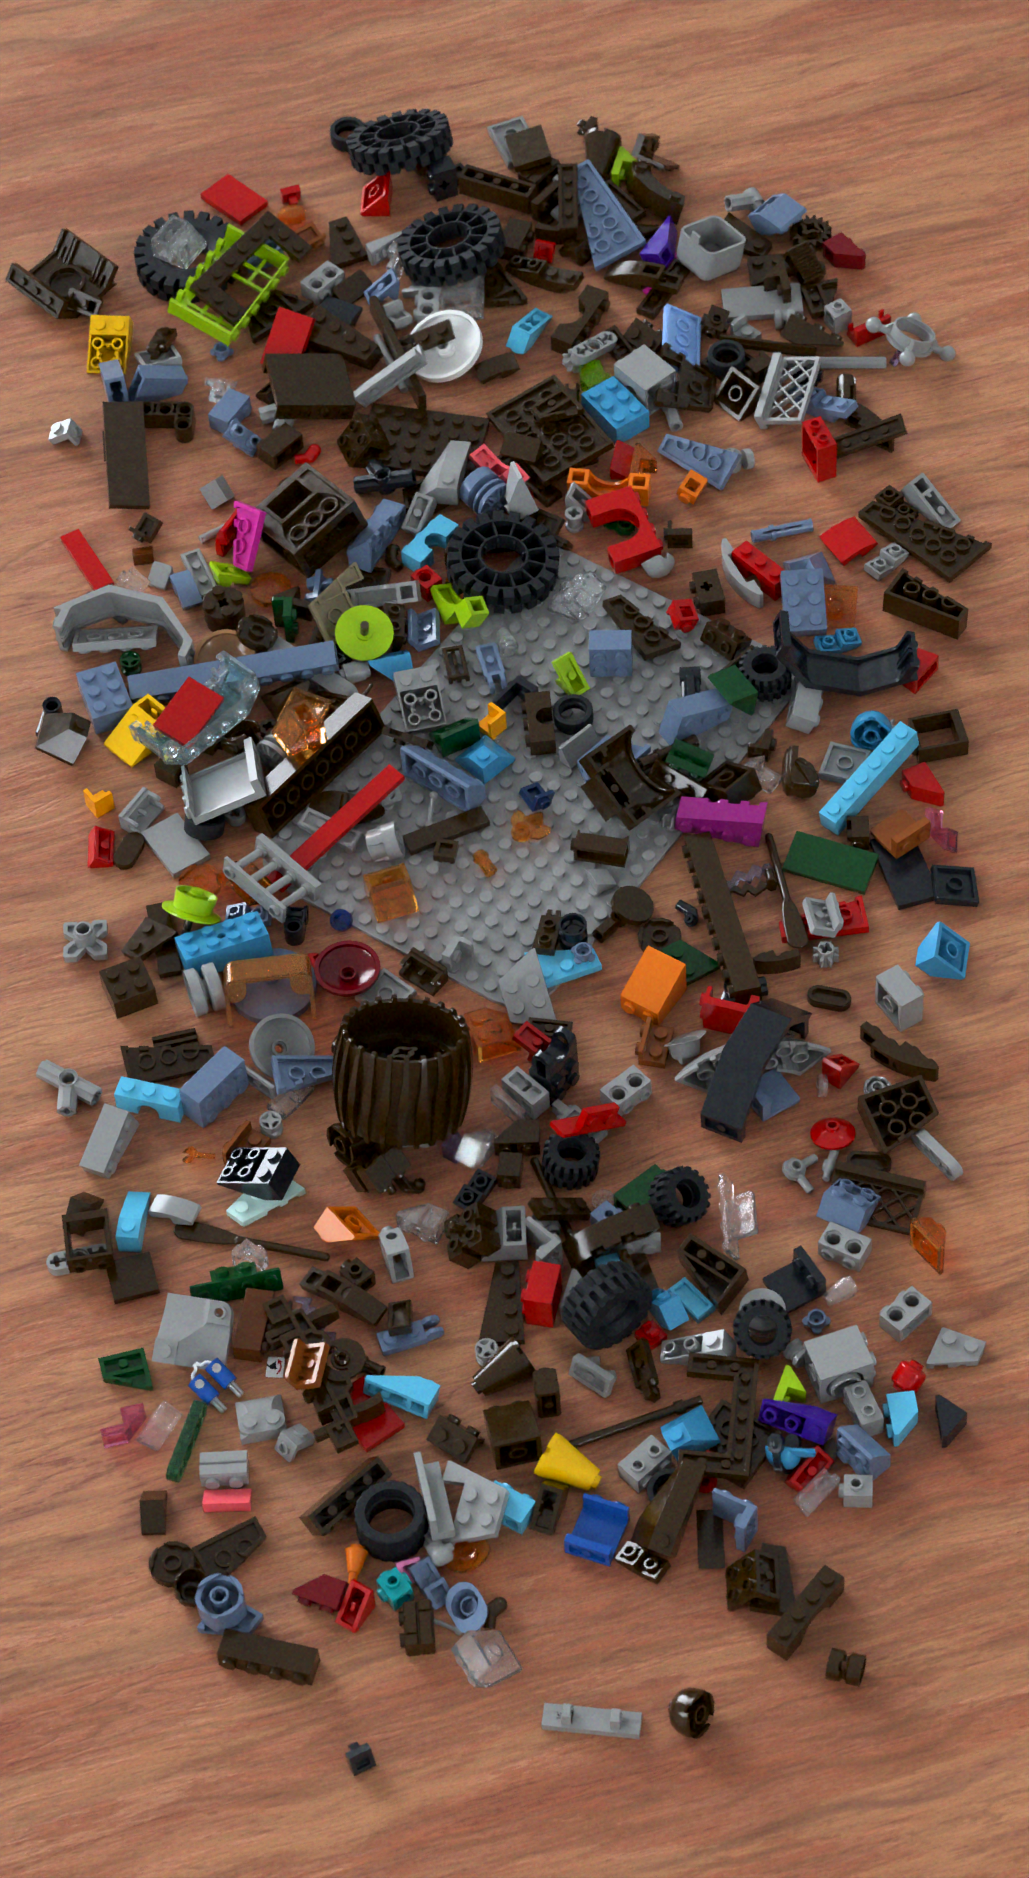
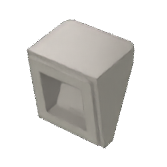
(159, 575)
(601, 880)

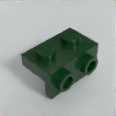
(286, 616)
(689, 758)

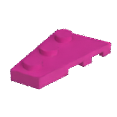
(249, 530)

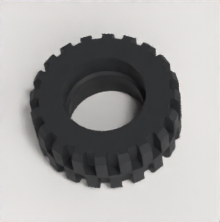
(607, 1305)

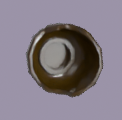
(187, 1585)

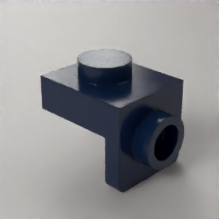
(536, 797)

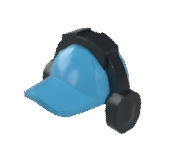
(786, 1453)

